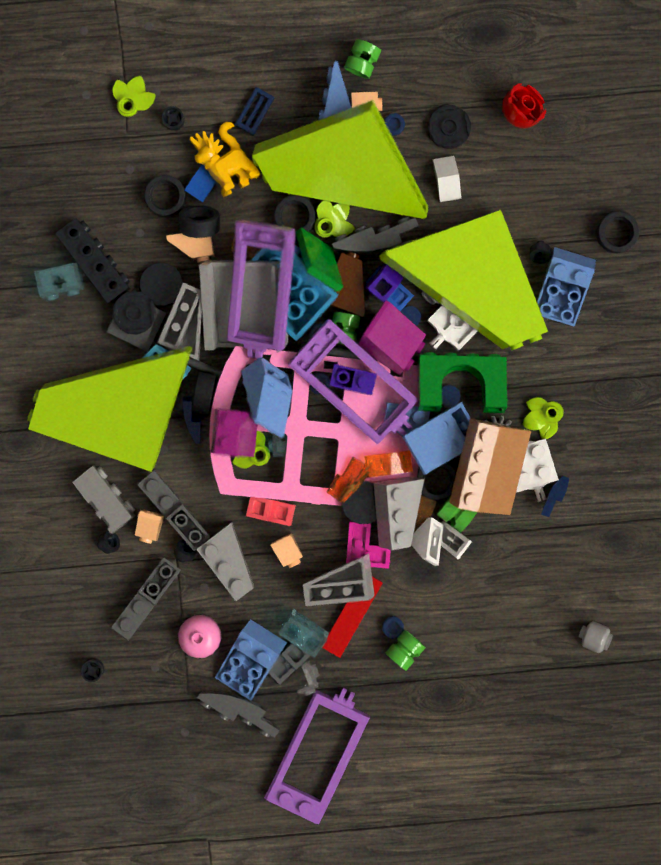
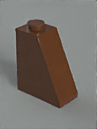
(351, 296)

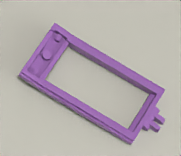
(265, 237)
(318, 347)
(295, 799)

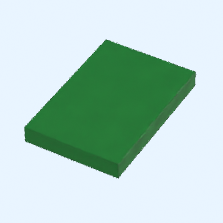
(319, 259)

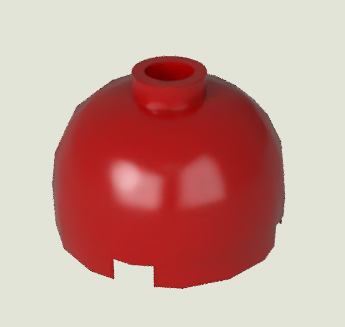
(523, 106)

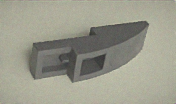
(366, 241)
(174, 510)
(146, 599)
(231, 705)

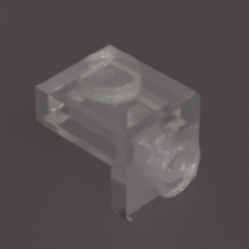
(311, 673)

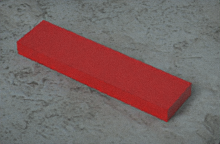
(348, 623)

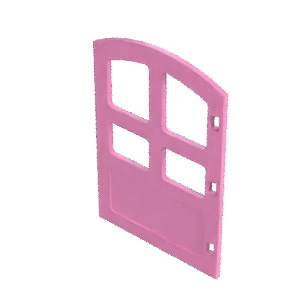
(351, 440)

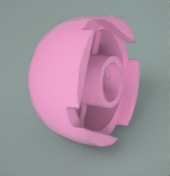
(199, 636)

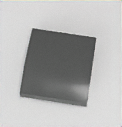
(141, 340)

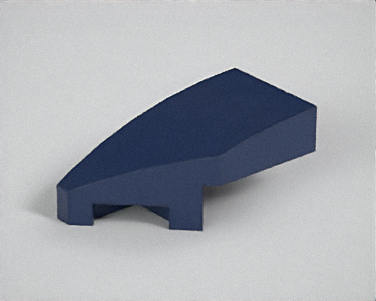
(557, 493)

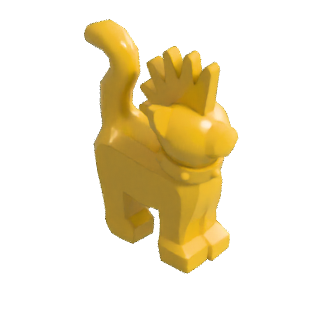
(230, 164)

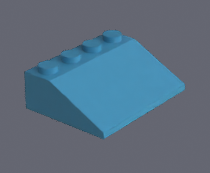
(307, 295)

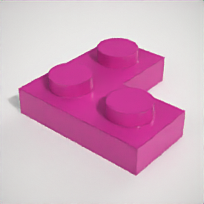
(359, 545)

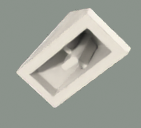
(447, 178)
(428, 540)
(454, 541)

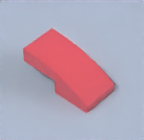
(271, 510)

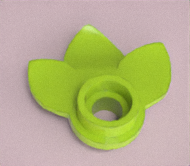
(132, 93)
(335, 217)
(540, 418)
(246, 462)

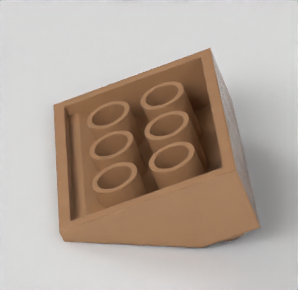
(489, 467)

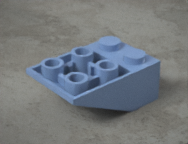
(336, 96)
(565, 286)
(268, 395)
(439, 438)
(248, 659)

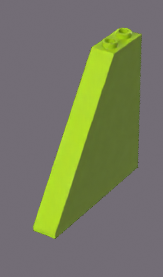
(343, 161)
(476, 277)
(115, 408)

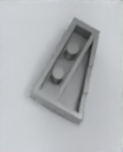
(184, 322)
(104, 498)
(397, 511)
(228, 562)
(343, 584)

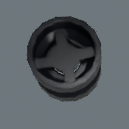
(170, 116)
(90, 672)

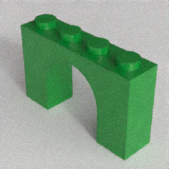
(489, 370)

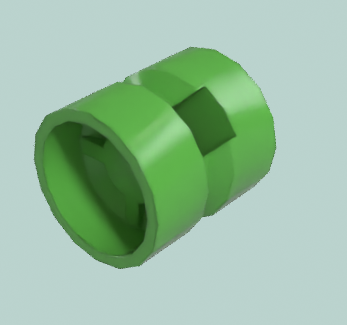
(358, 65)
(347, 323)
(459, 517)
(405, 650)

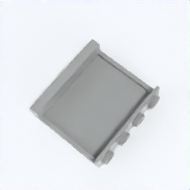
(257, 305)

